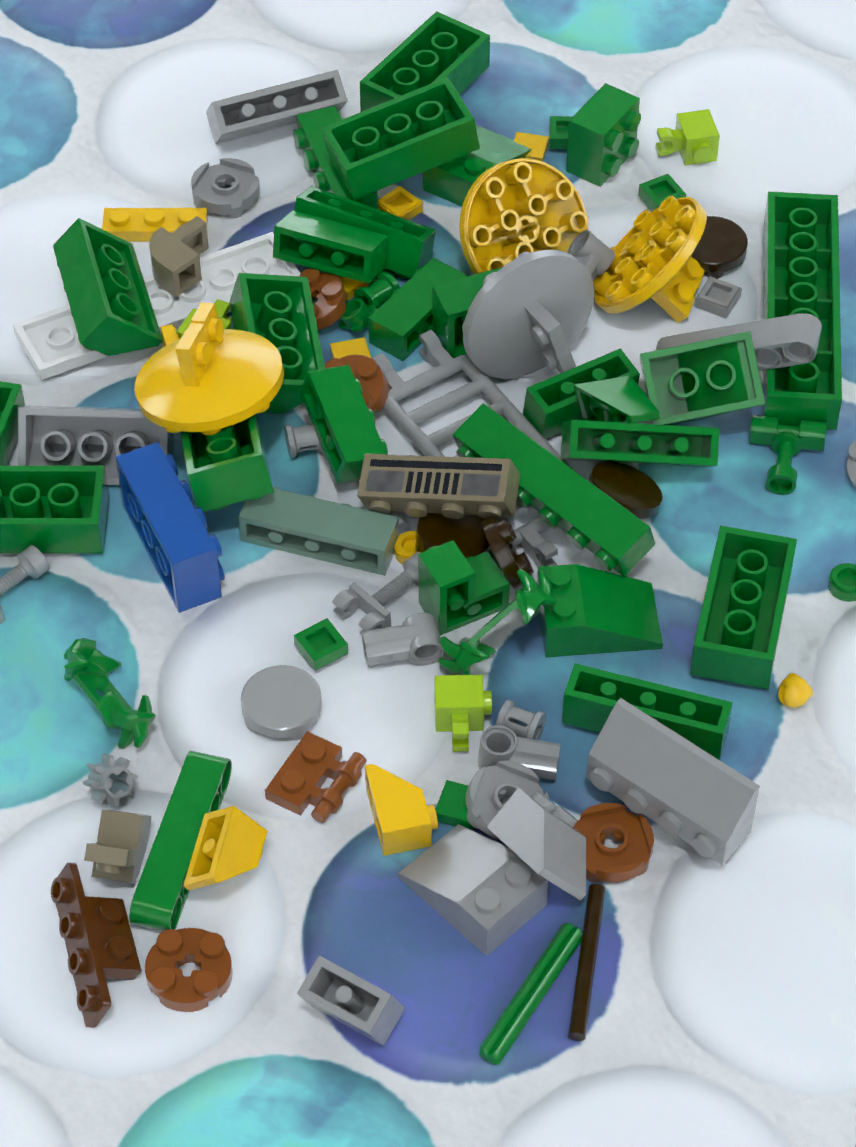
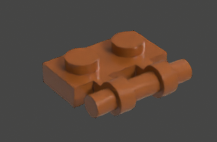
(305, 772)

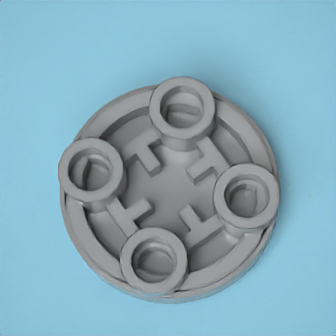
(281, 702)

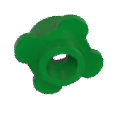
(356, 315)

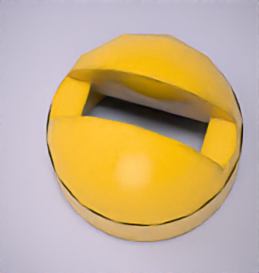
(794, 691)

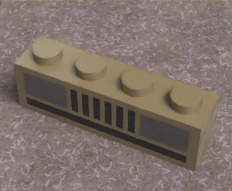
(439, 485)

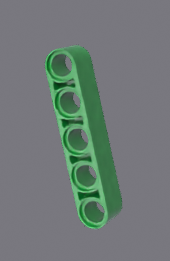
(160, 890)

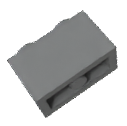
(351, 1000)

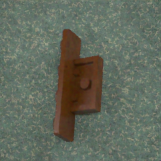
(96, 942)

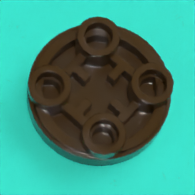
(720, 246)
(628, 487)
(438, 530)
(500, 538)

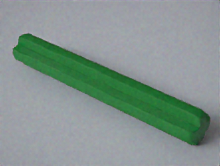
(530, 994)

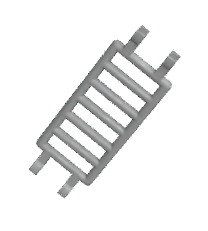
(445, 366)

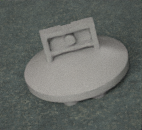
(529, 315)

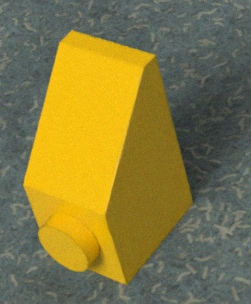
(399, 812)
(224, 848)

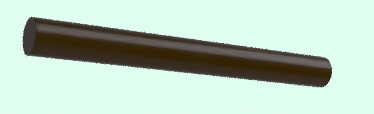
(586, 963)

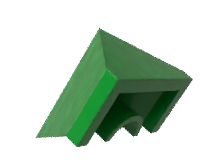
(615, 401)

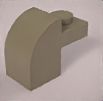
(176, 256)
(119, 846)

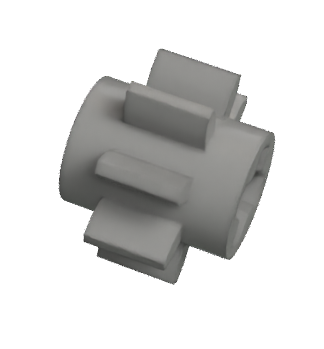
(118, 772)

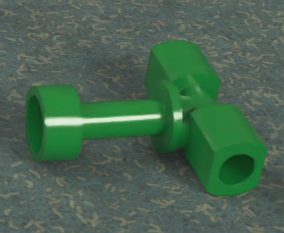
(786, 442)

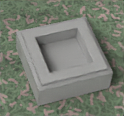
(718, 297)

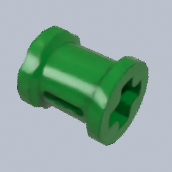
(378, 291)

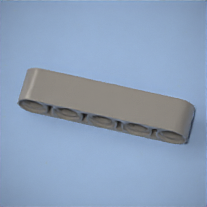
(776, 340)

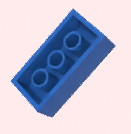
(170, 526)

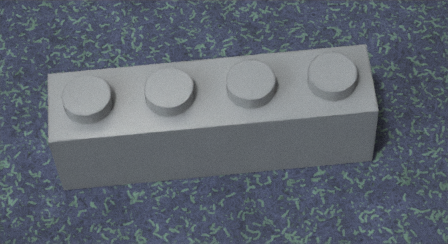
(274, 106)

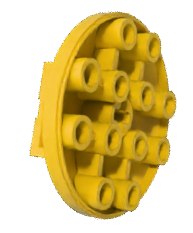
(519, 210)
(656, 261)
(209, 377)

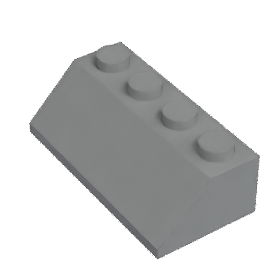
(85, 436)
(673, 782)

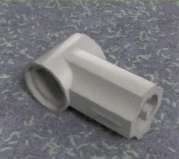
(592, 253)
(413, 640)
(535, 754)

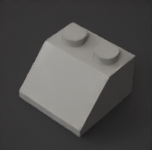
(544, 839)

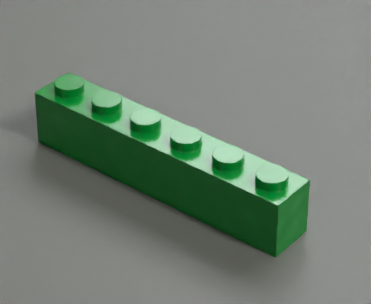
(559, 492)

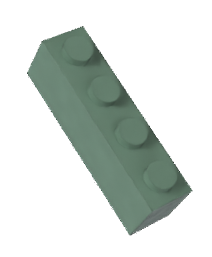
(320, 530)

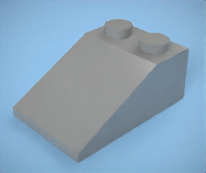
(477, 886)

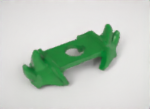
(472, 650)
(91, 672)

